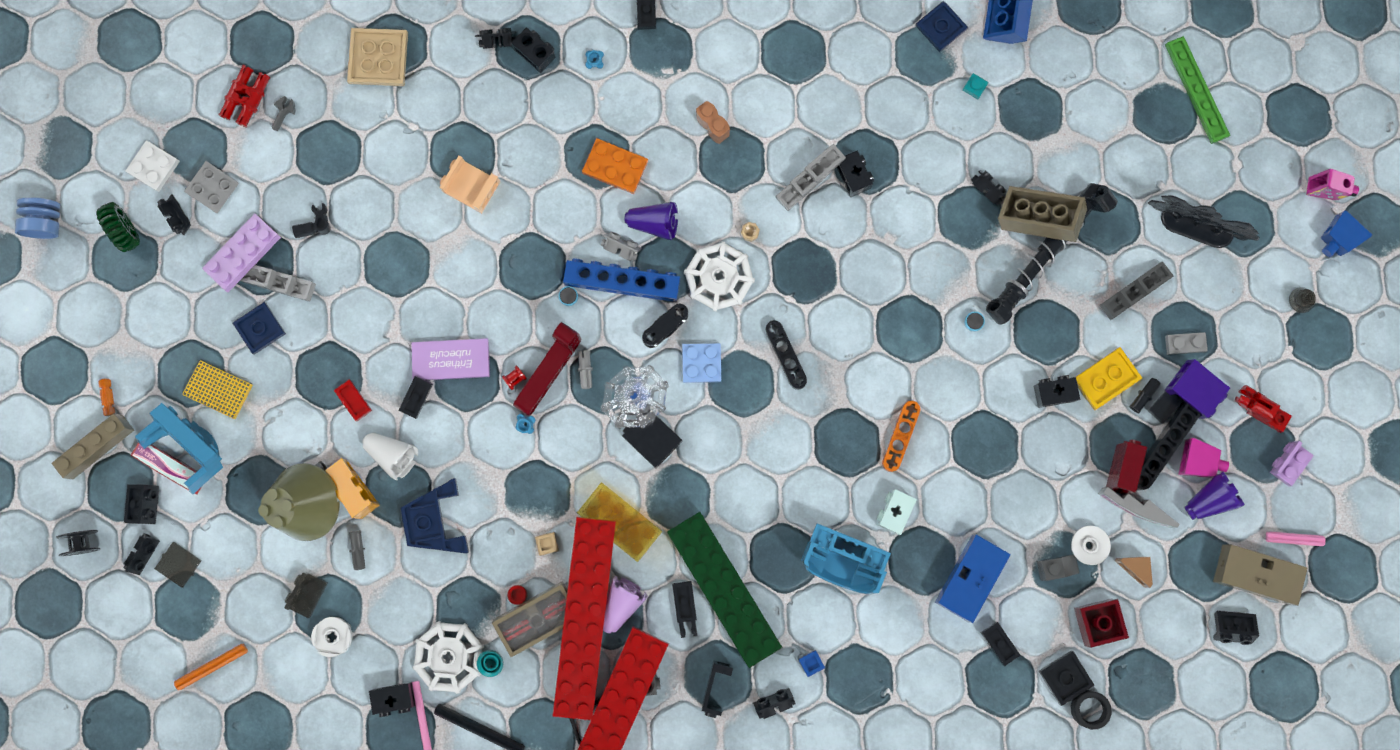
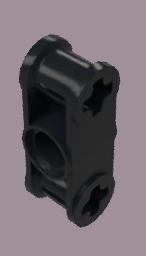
(665, 325)

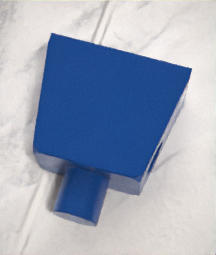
(1343, 235)

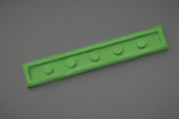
(1197, 90)

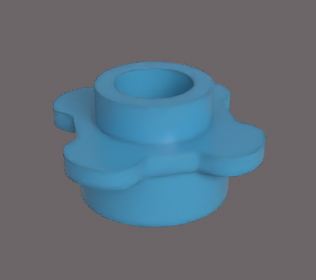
(594, 54)
(525, 428)

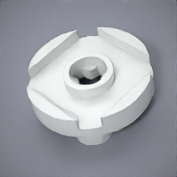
(339, 645)

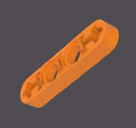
(903, 437)

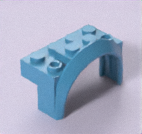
(190, 437)

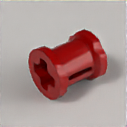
(514, 377)

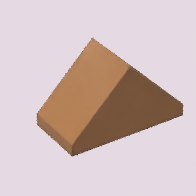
(1138, 568)

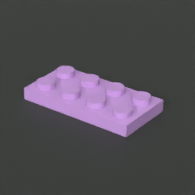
(241, 253)

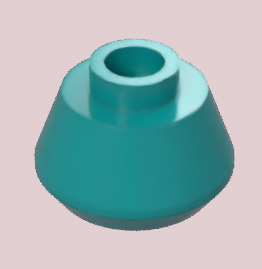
(491, 659)

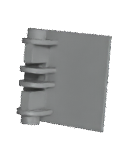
(211, 187)

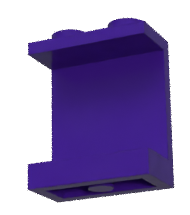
(1198, 388)

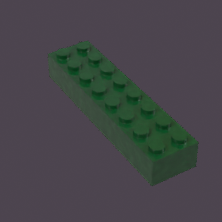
(724, 589)

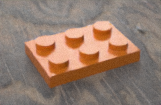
(615, 166)

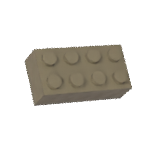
(1042, 213)

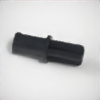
(1145, 395)

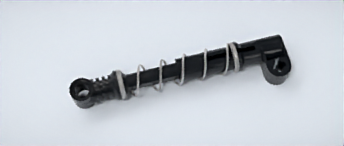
(1098, 199)

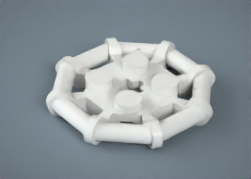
(709, 281)
(441, 647)

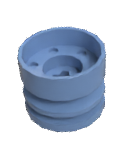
(37, 218)

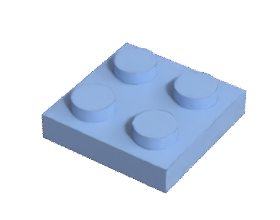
(701, 363)

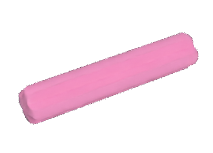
(1292, 538)

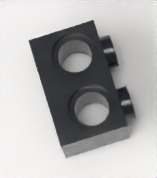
(530, 52)

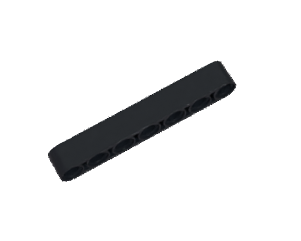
(1168, 443)

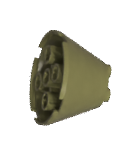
(301, 502)

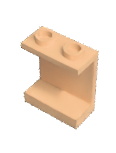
(469, 184)

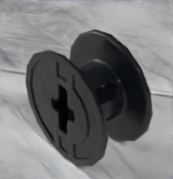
(77, 539)

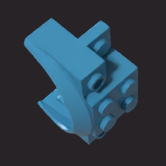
(842, 561)

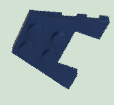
(425, 524)

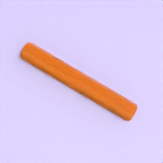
(210, 667)

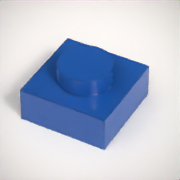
(811, 663)

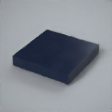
(941, 26)
(259, 328)

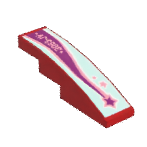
(164, 464)

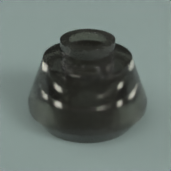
(1302, 300)

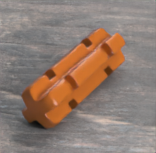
(106, 397)

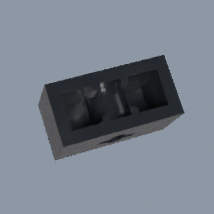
(852, 182)
(1067, 387)
(380, 699)

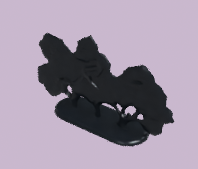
(1201, 222)

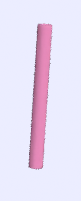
(421, 715)

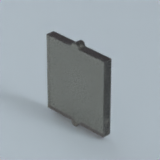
(177, 564)

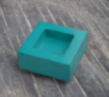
(975, 86)

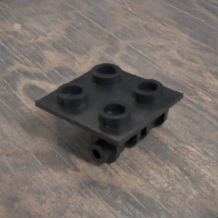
(487, 35)

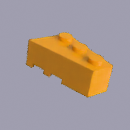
(351, 489)

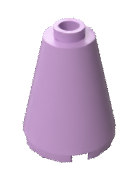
(622, 601)

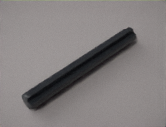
(477, 728)

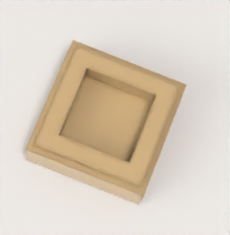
(546, 543)

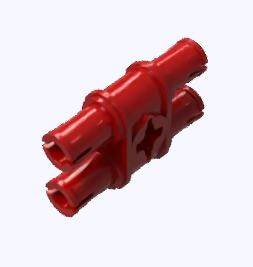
(248, 104)

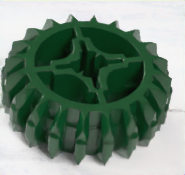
(118, 227)

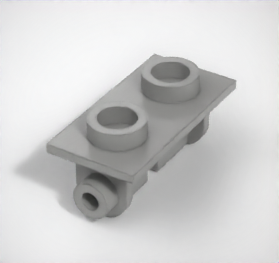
(627, 247)

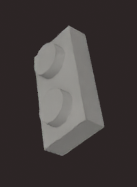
(1186, 343)

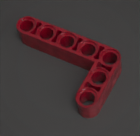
(548, 370)

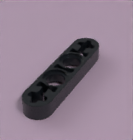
(788, 354)

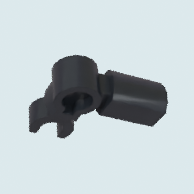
(320, 225)

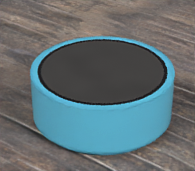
(568, 296)
(974, 321)

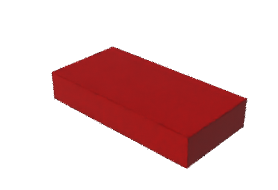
(353, 400)

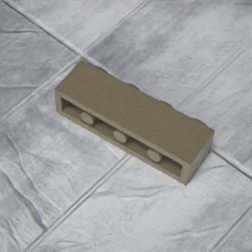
(92, 446)

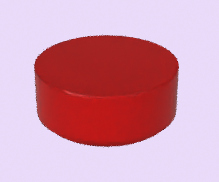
(517, 594)

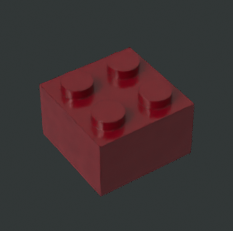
(1101, 623)

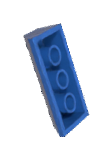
(1007, 21)

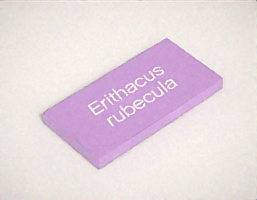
(451, 359)

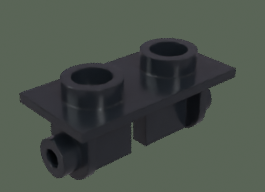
(985, 181)
(178, 221)
(137, 561)
(782, 699)

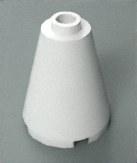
(390, 454)

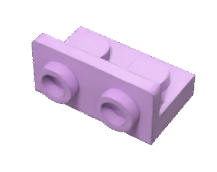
(1291, 463)

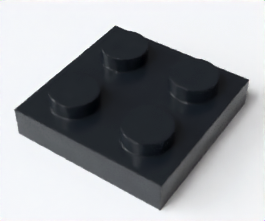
(1066, 678)

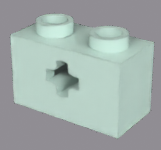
(905, 505)

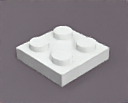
(152, 166)

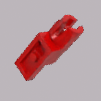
(1263, 409)

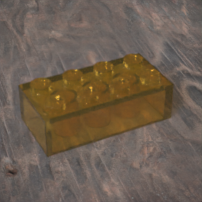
(632, 530)

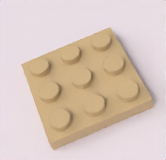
(377, 57)

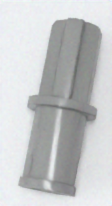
(585, 369)

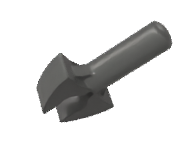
(283, 111)

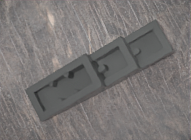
(1136, 290)

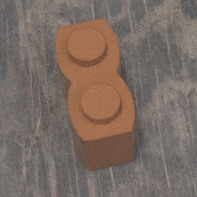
(715, 124)

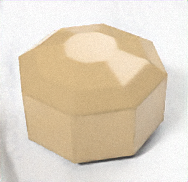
(750, 231)

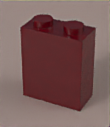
(1126, 467)

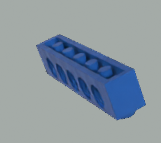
(592, 282)

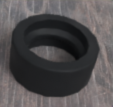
(1106, 707)

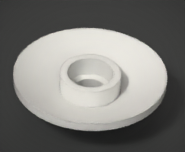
(1100, 545)

